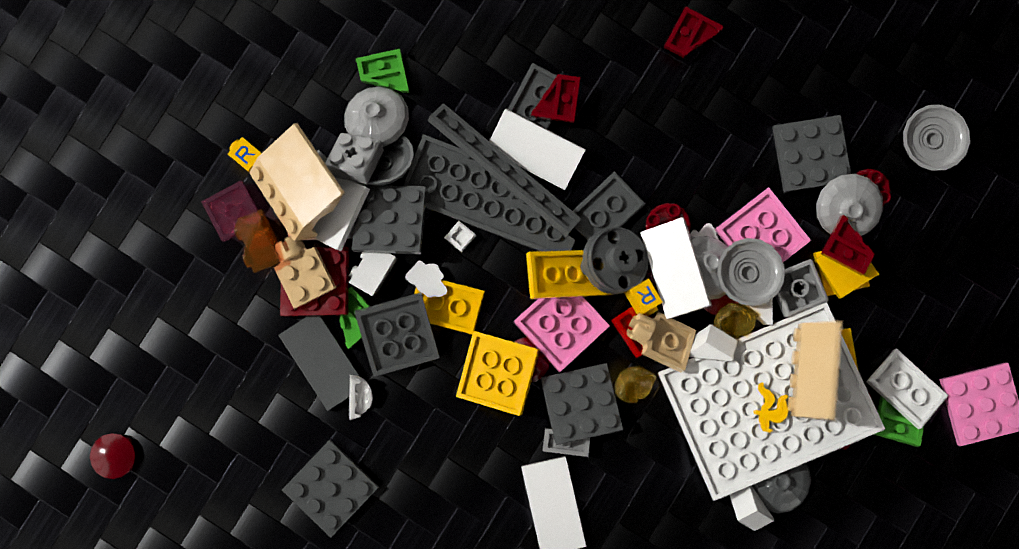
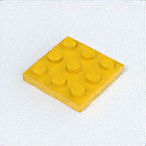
(497, 373)

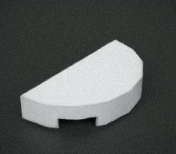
(359, 396)

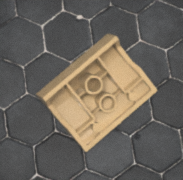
(296, 183)
(815, 370)

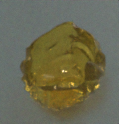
(736, 320)
(634, 384)

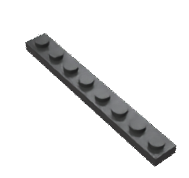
(504, 169)

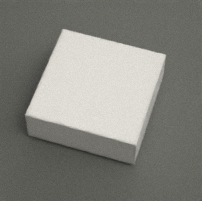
(460, 236)

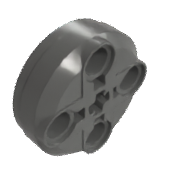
(621, 259)

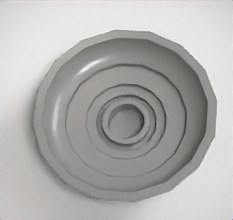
(377, 115)
(936, 137)
(853, 197)
(708, 254)
(751, 272)

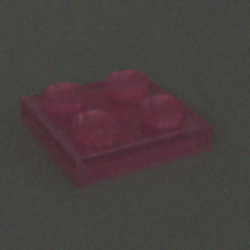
(227, 207)

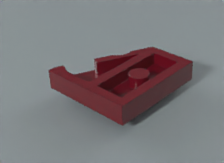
(691, 32)
(559, 100)
(848, 248)

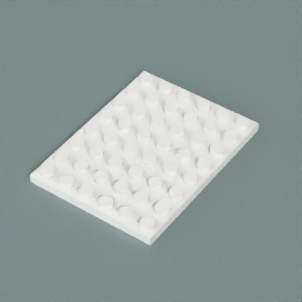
(718, 401)

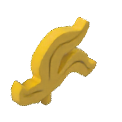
(776, 415)

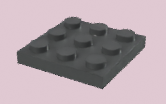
(811, 152)
(391, 220)
(397, 334)
(581, 404)
(330, 488)

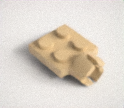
(302, 272)
(663, 339)

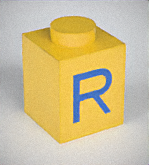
(244, 153)
(644, 298)

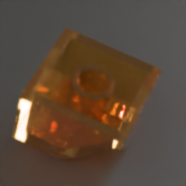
(258, 241)

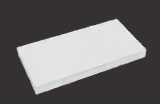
(536, 149)
(675, 268)
(553, 504)

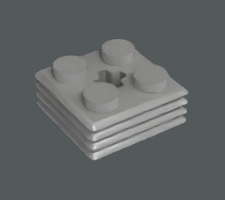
(354, 157)
(810, 295)

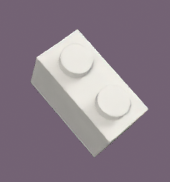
(372, 271)

